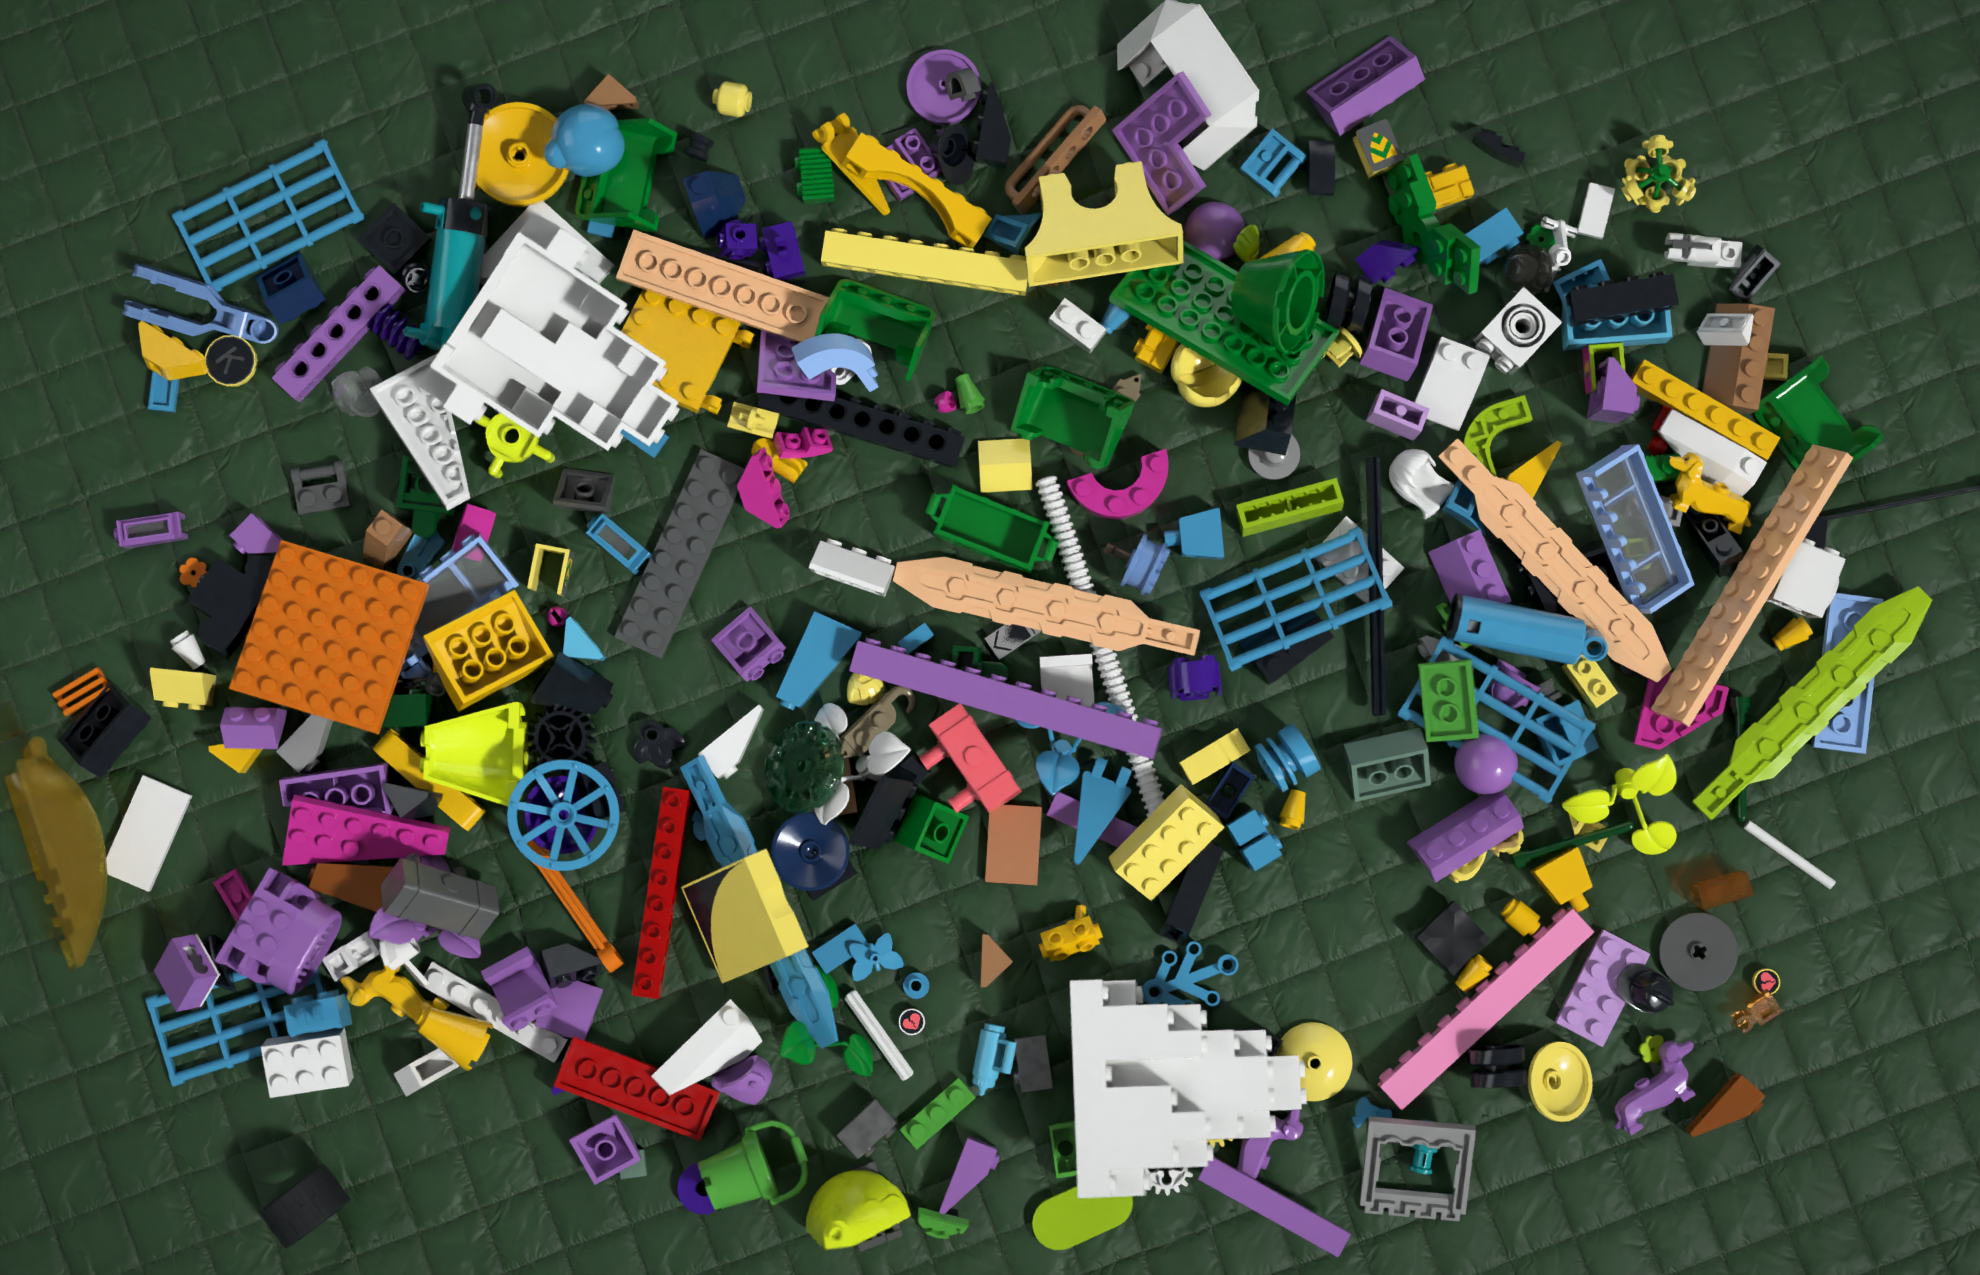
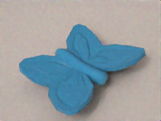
(873, 955)

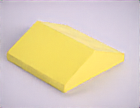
(1005, 465)

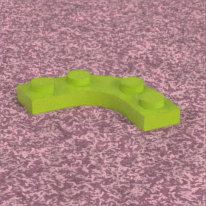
(1490, 423)

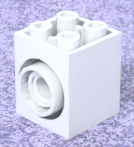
(1505, 343)
(1809, 580)

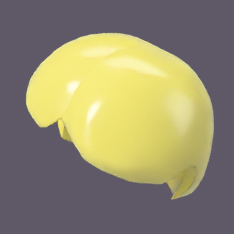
(1200, 379)

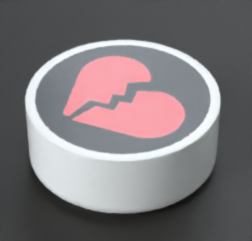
(911, 1021)

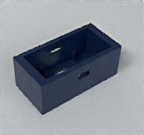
(1240, 779)

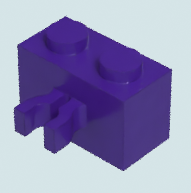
(783, 251)

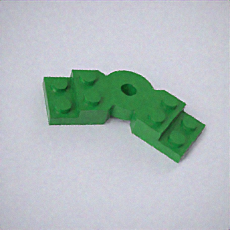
(1444, 248)

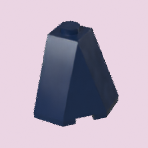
(715, 199)

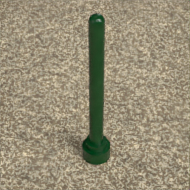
(1739, 708)
(1524, 856)

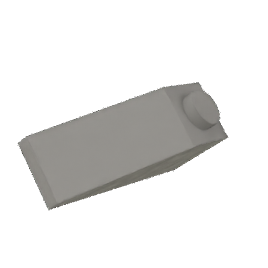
(306, 744)

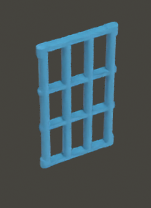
(241, 215)
(1313, 578)
(1525, 721)
(220, 1035)

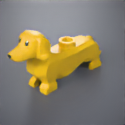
(1707, 496)
(395, 989)

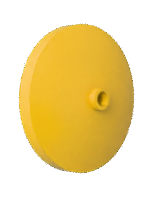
(511, 131)

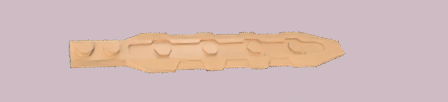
(1559, 565)
(1039, 605)

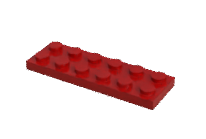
(629, 1088)

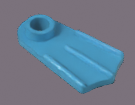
(420, 554)

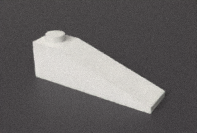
(1722, 458)
(715, 1046)

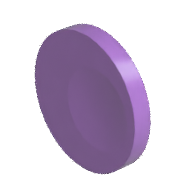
(928, 90)

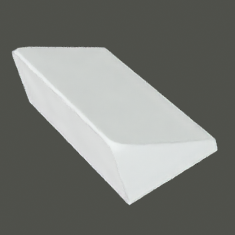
(1726, 329)

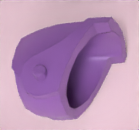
(745, 1080)

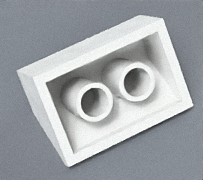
(852, 567)

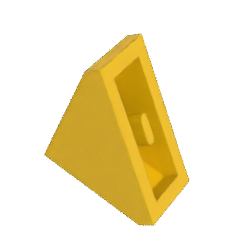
(236, 758)

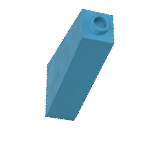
(816, 657)

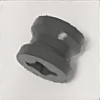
(1547, 687)

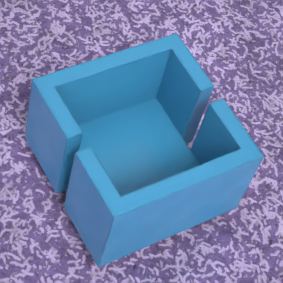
(1260, 850)

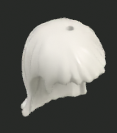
(1418, 482)

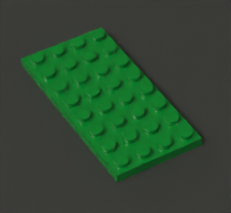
(1195, 309)

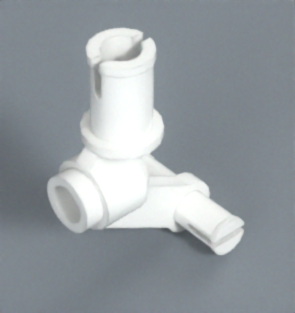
(1558, 253)

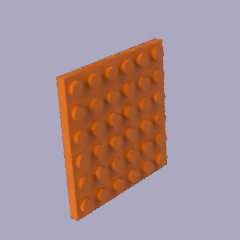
(329, 637)

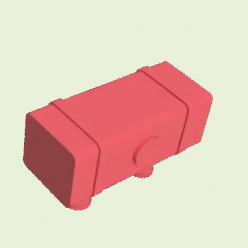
(974, 758)

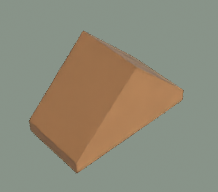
(612, 96)
(993, 960)

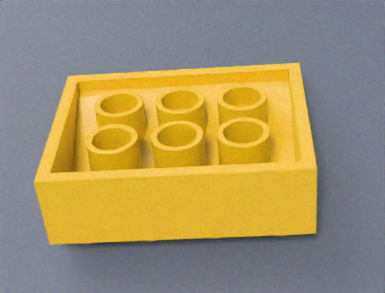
(487, 650)

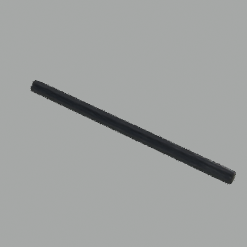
(1377, 638)

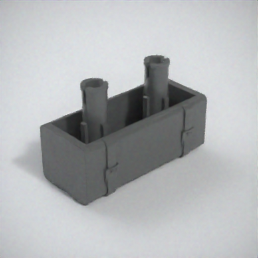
(439, 897)

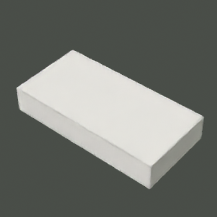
(1595, 211)

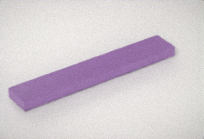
(1275, 1206)

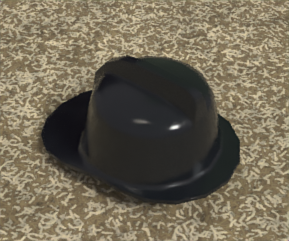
(954, 153)
(1645, 989)

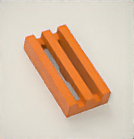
(62, 702)

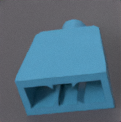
(1198, 535)

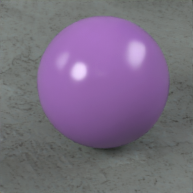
(1214, 229)
(1485, 764)

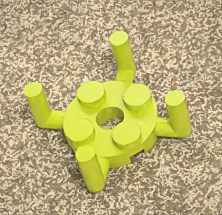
(510, 452)

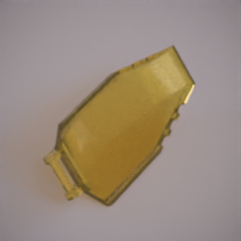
(62, 847)

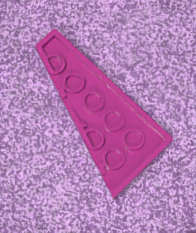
(339, 833)

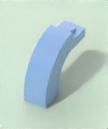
(836, 351)

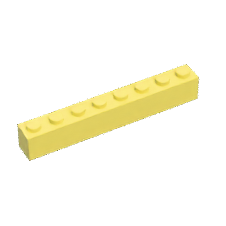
(924, 262)

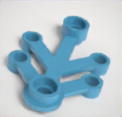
(1184, 979)

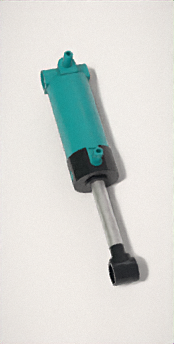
(460, 235)

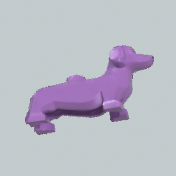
(1657, 1091)
(1254, 1150)

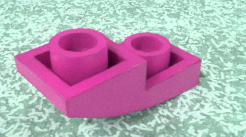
(806, 444)

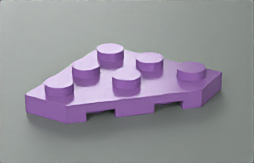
(782, 375)

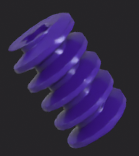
(393, 330)

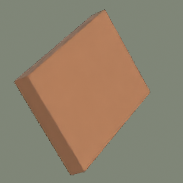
(1013, 845)

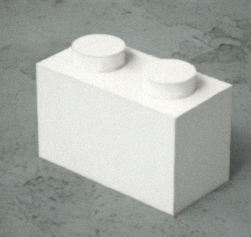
(1077, 326)

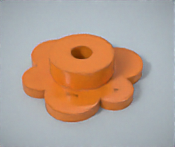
(187, 570)

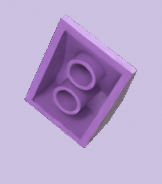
(1396, 334)

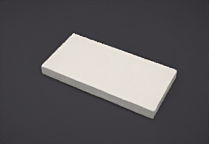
(146, 833)

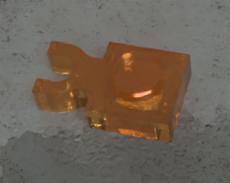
(1760, 1010)

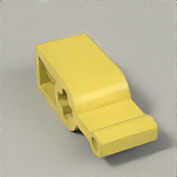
(1214, 756)

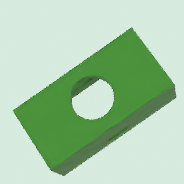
(1064, 1165)

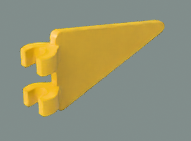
(838, 148)

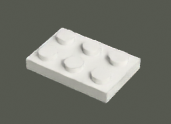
(1391, 567)

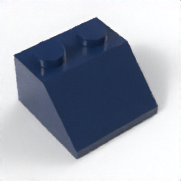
(290, 289)

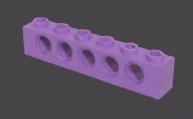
(336, 348)

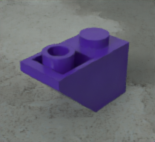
(1384, 258)

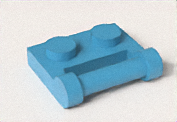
(1265, 159)

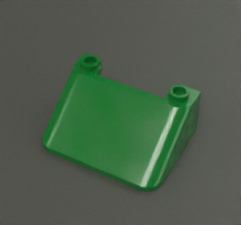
(623, 192)
(1806, 416)

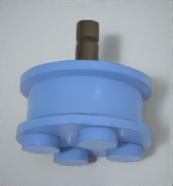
(1142, 564)

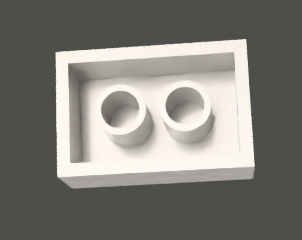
(307, 1062)

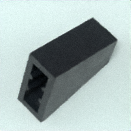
(573, 686)

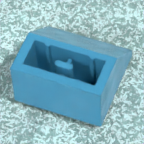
(1566, 731)

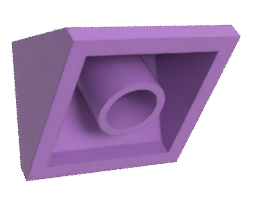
(606, 1148)

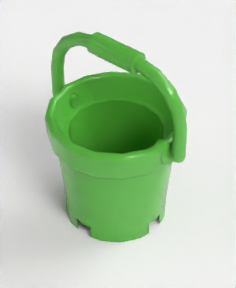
(744, 1172)

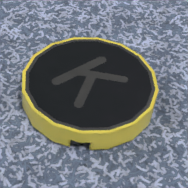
(231, 361)

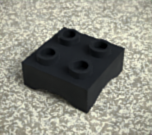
(1452, 938)

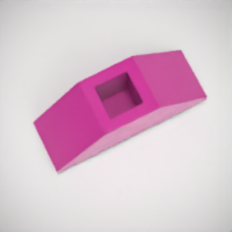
(762, 491)

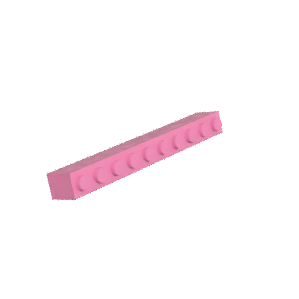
(1485, 1007)

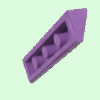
(1066, 810)

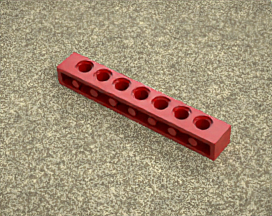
(662, 893)

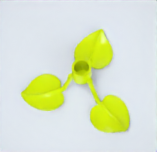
(1656, 778)

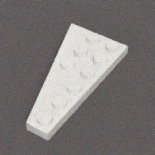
(425, 431)

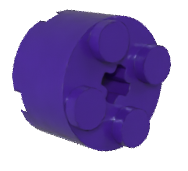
(1194, 678)

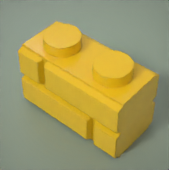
(1450, 185)
(1155, 349)

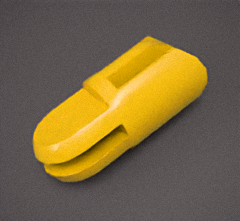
(786, 467)

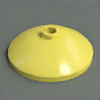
(1331, 1049)
(1560, 1081)

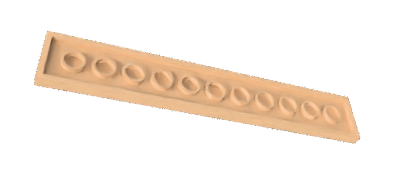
(1751, 584)

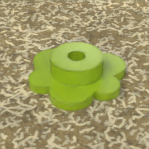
(1650, 1048)

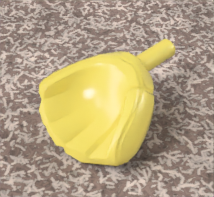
(864, 689)

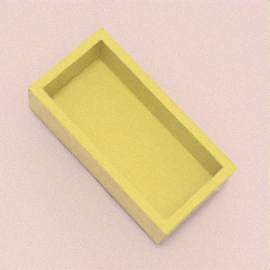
(1166, 842)

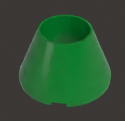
(1280, 297)

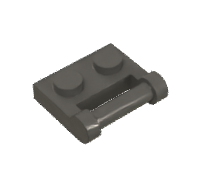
(322, 496)

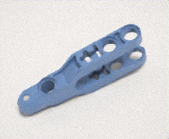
(228, 319)

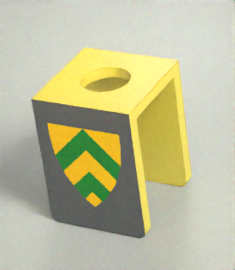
(1377, 148)
(537, 563)

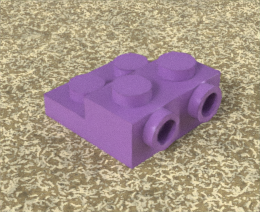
(749, 644)

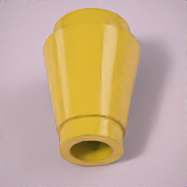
(1793, 633)
(1294, 810)
(1473, 973)

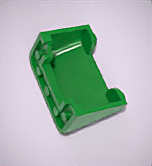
(1072, 413)

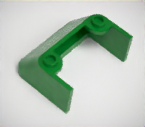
(880, 319)

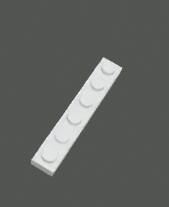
(486, 1007)

